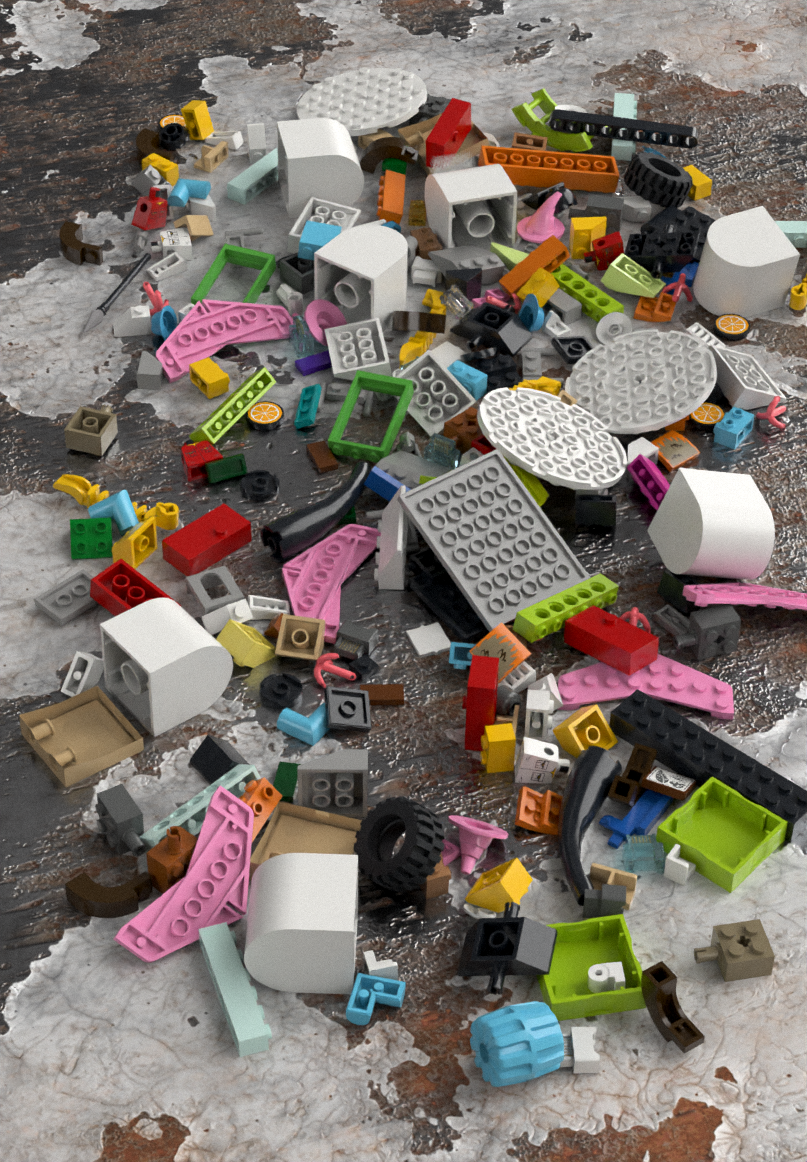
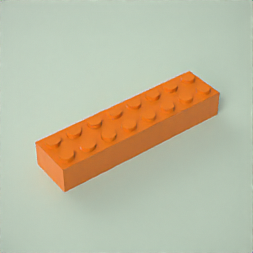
(550, 168)

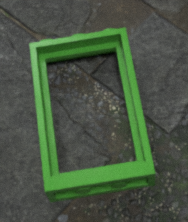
(242, 257)
(374, 383)

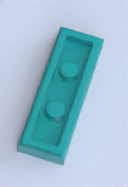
(307, 406)

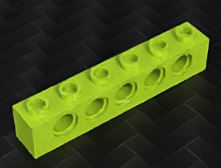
(593, 300)
(234, 407)
(550, 614)

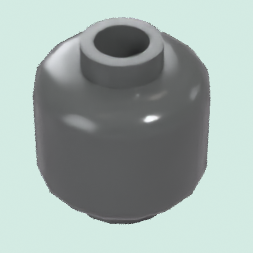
(506, 701)

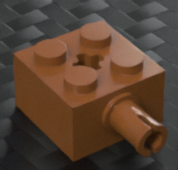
(463, 429)
(170, 858)

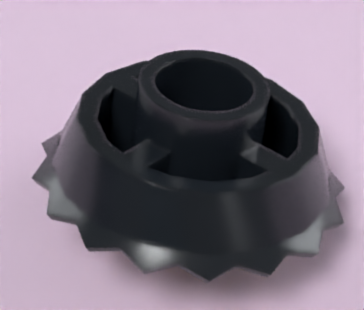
(173, 136)

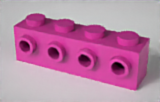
(649, 479)

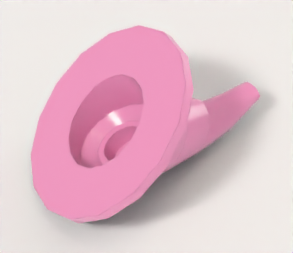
(542, 222)
(322, 315)
(474, 839)

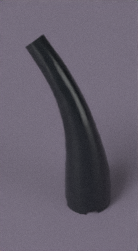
(306, 526)
(582, 798)

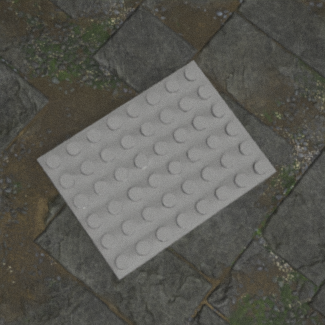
(492, 538)

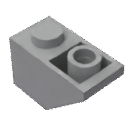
(148, 178)
(149, 372)

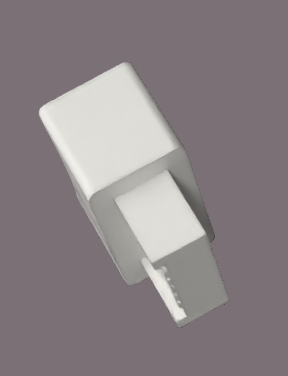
(425, 272)
(580, 1050)

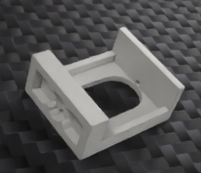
(199, 582)

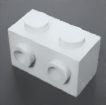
(537, 713)

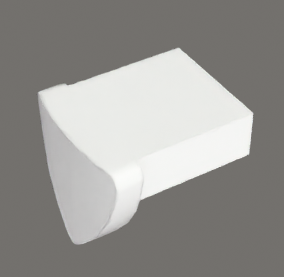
(555, 327)

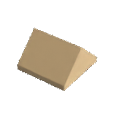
(300, 637)

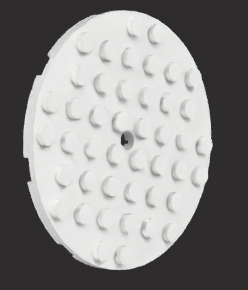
(365, 99)
(674, 375)
(551, 438)

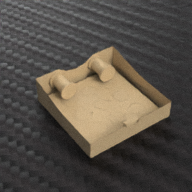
(416, 135)
(80, 735)
(304, 831)

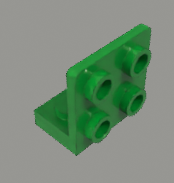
(91, 538)

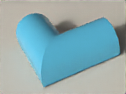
(188, 188)
(118, 508)
(303, 728)
(373, 990)

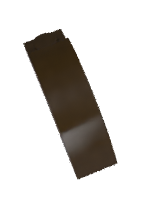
(148, 143)
(386, 148)
(74, 249)
(418, 321)
(628, 788)
(107, 901)
(660, 998)

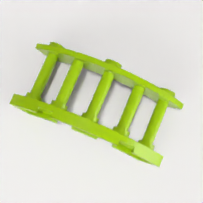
(556, 139)

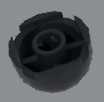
(565, 200)

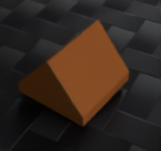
(274, 626)

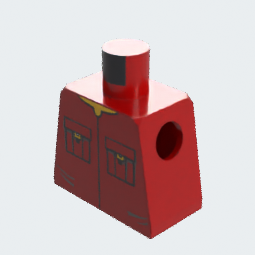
(150, 211)
(605, 251)
(195, 456)

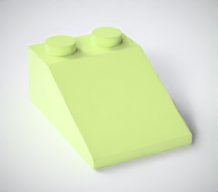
(631, 278)

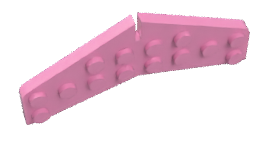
(218, 325)
(317, 574)
(745, 593)
(660, 680)
(199, 900)

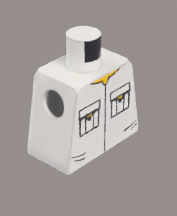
(172, 241)
(538, 762)

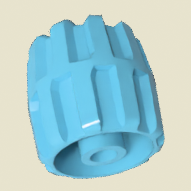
(517, 1043)

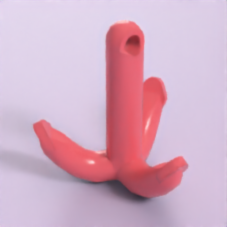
(679, 287)
(155, 299)
(498, 303)
(772, 412)
(634, 616)
(325, 663)

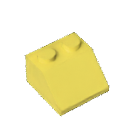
(245, 644)

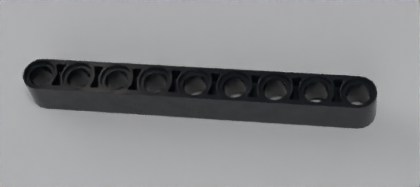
(631, 125)

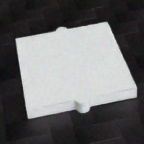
(448, 353)
(429, 640)

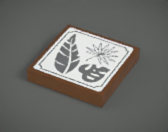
(669, 783)

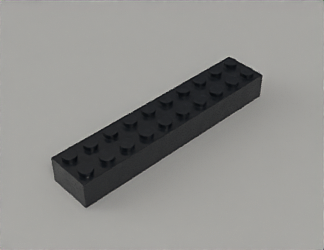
(702, 755)

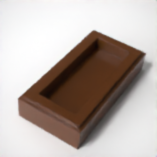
(322, 456)
(384, 694)

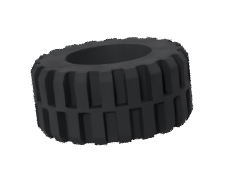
(658, 179)
(418, 853)

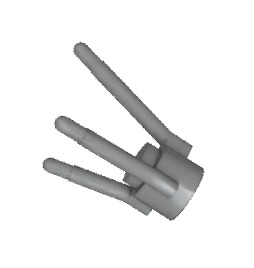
(408, 444)

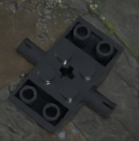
(663, 250)
(493, 328)
(507, 948)

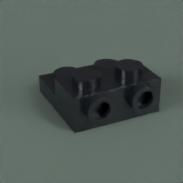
(500, 372)

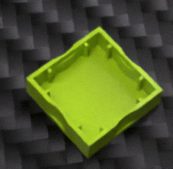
(722, 834)
(575, 951)

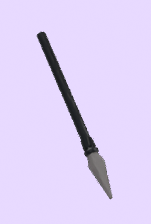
(97, 315)

